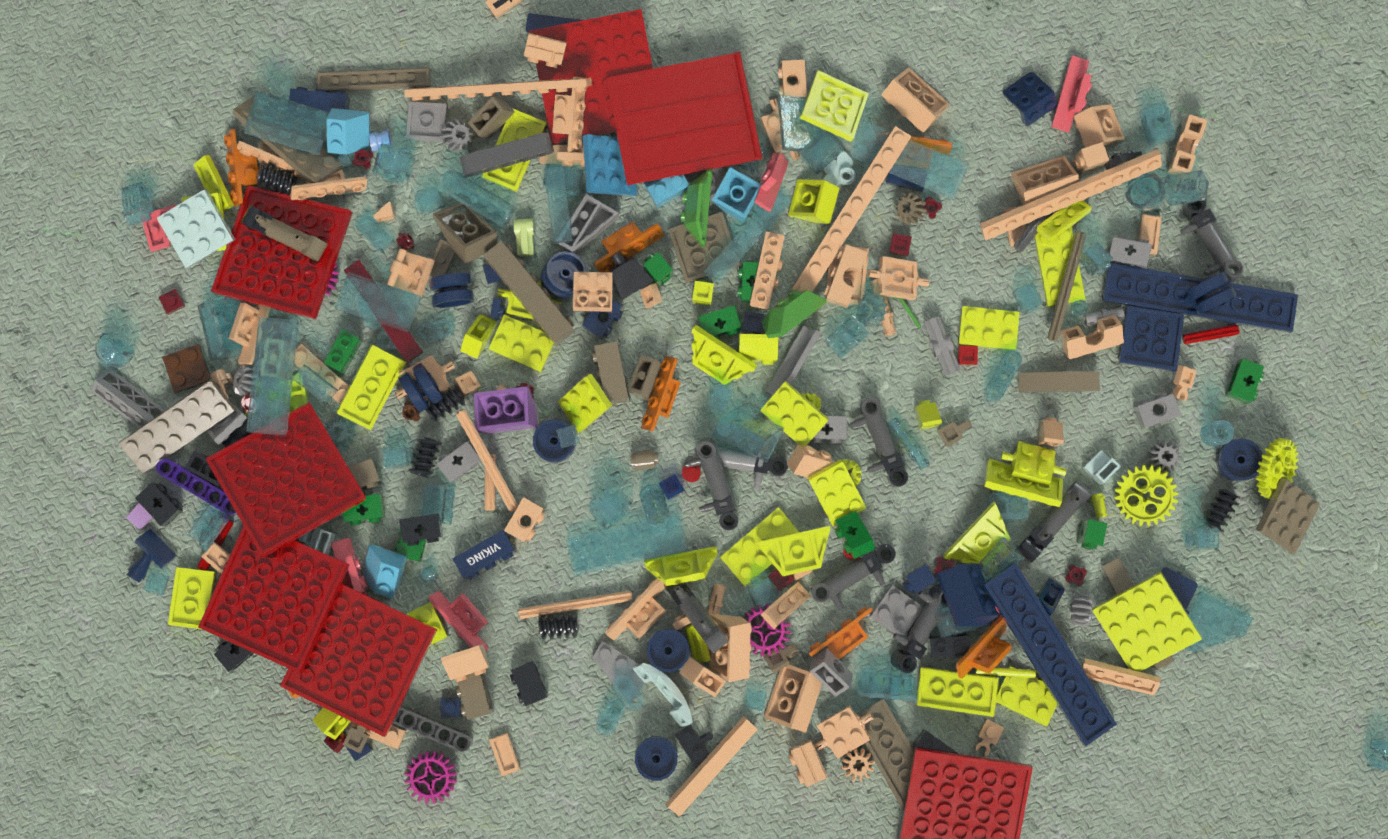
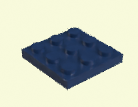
(1151, 338)

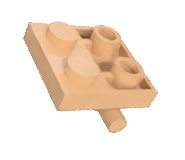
(410, 272)
(592, 291)

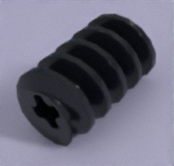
(275, 179)
(449, 400)
(424, 457)
(1221, 509)
(558, 627)

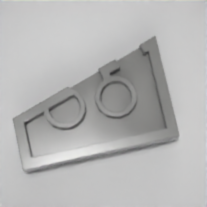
(616, 663)

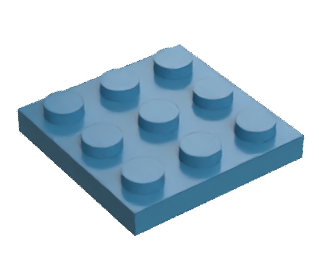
(605, 167)

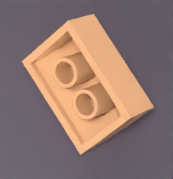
(915, 99)
(1043, 179)
(732, 659)
(793, 698)

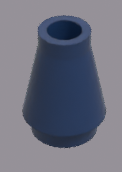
(139, 568)

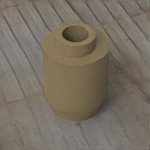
(644, 460)

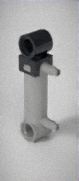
(742, 461)

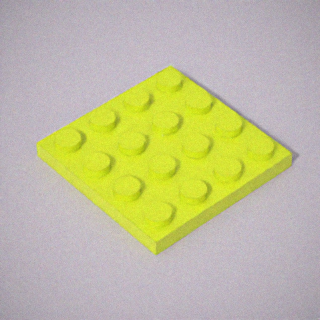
(1147, 623)

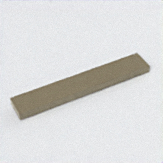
(374, 79)
(1120, 582)

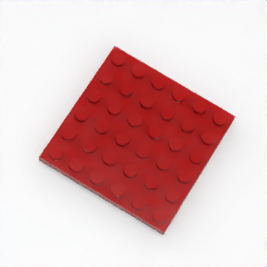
(595, 51)
(272, 272)
(286, 481)
(275, 600)
(363, 660)
(964, 797)

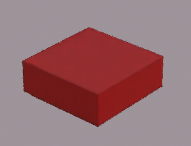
(967, 355)

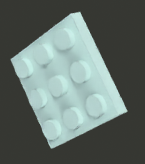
(196, 228)

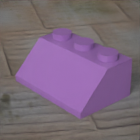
(504, 410)

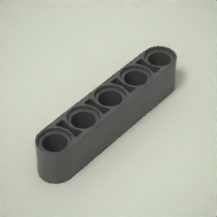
(506, 154)
(435, 733)

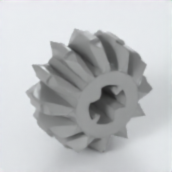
(456, 143)
(243, 380)
(1165, 464)
(1081, 609)

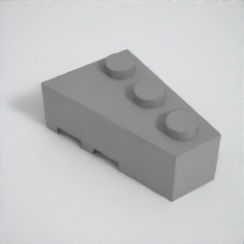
(588, 222)

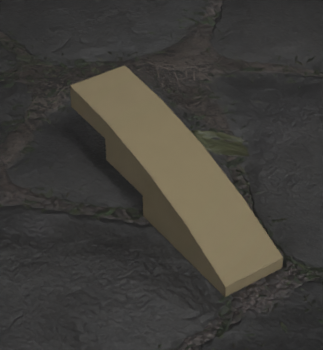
(1059, 381)

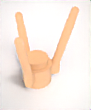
(221, 379)

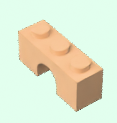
(1186, 144)
(850, 260)
(1107, 334)

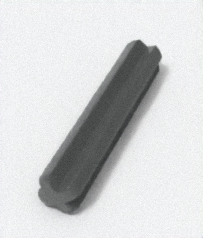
(1029, 233)

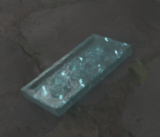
(378, 302)

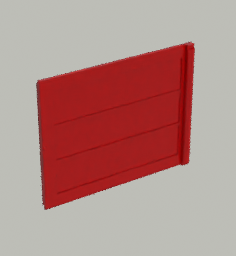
(684, 118)

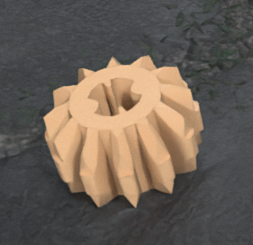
(863, 768)

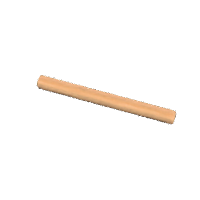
(487, 460)
(575, 604)

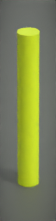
(1009, 672)

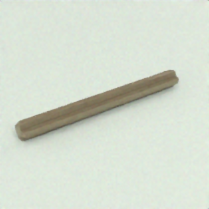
(1066, 286)

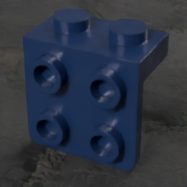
(1031, 97)
(1182, 586)

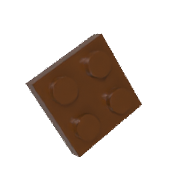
(186, 368)

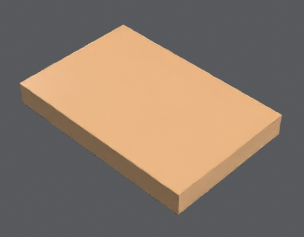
(851, 278)

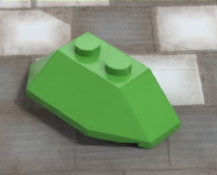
(697, 207)
(791, 312)

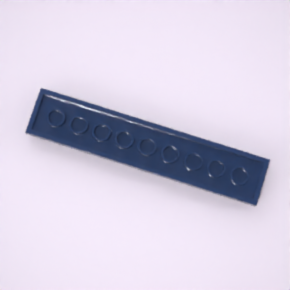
(1168, 293)
(1049, 654)

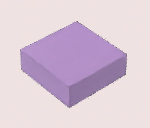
(139, 517)

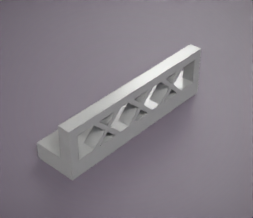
(794, 359)
(125, 403)

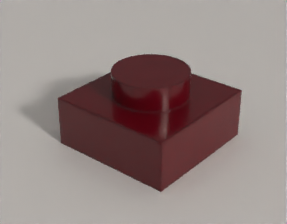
(900, 244)
(171, 301)
(779, 580)
(337, 744)

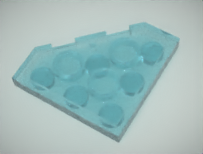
(794, 131)
(1216, 622)

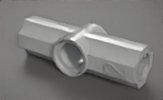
(941, 345)

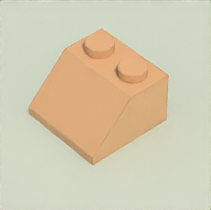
(1099, 125)
(466, 662)

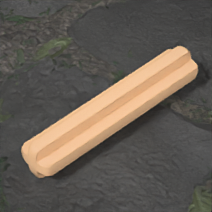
(489, 498)

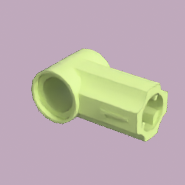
(524, 237)

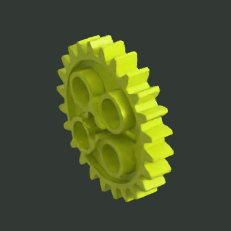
(1276, 464)
(1154, 479)

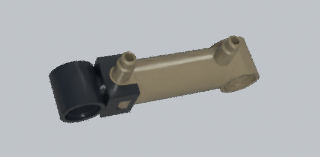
(281, 232)

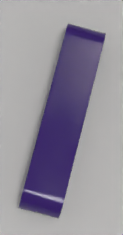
(191, 483)

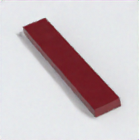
(403, 341)

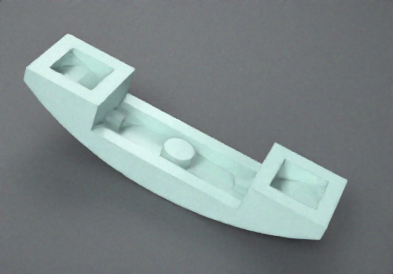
(681, 711)

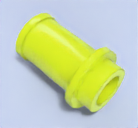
(1099, 505)

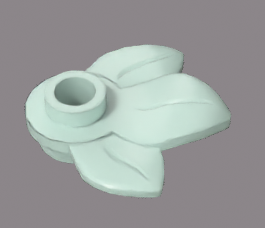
(839, 167)

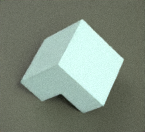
(1101, 467)
(322, 540)

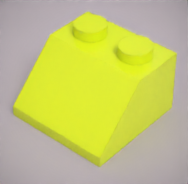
(814, 201)
(759, 348)

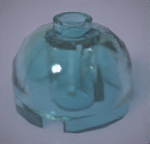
(1146, 192)
(113, 352)

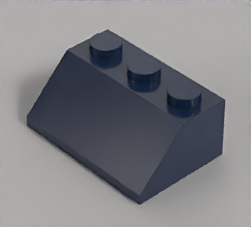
(966, 595)

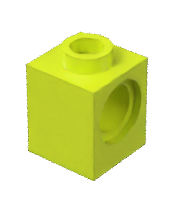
(703, 293)

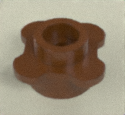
(407, 414)

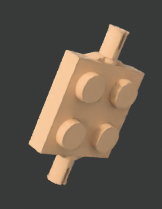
(772, 129)
(898, 278)
(436, 370)
(844, 731)

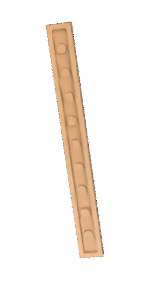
(543, 86)
(1071, 194)
(852, 210)

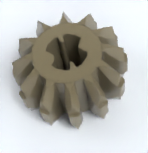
(910, 215)

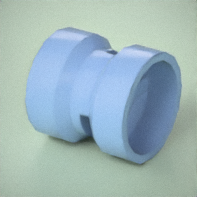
(377, 139)

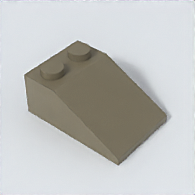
(465, 231)

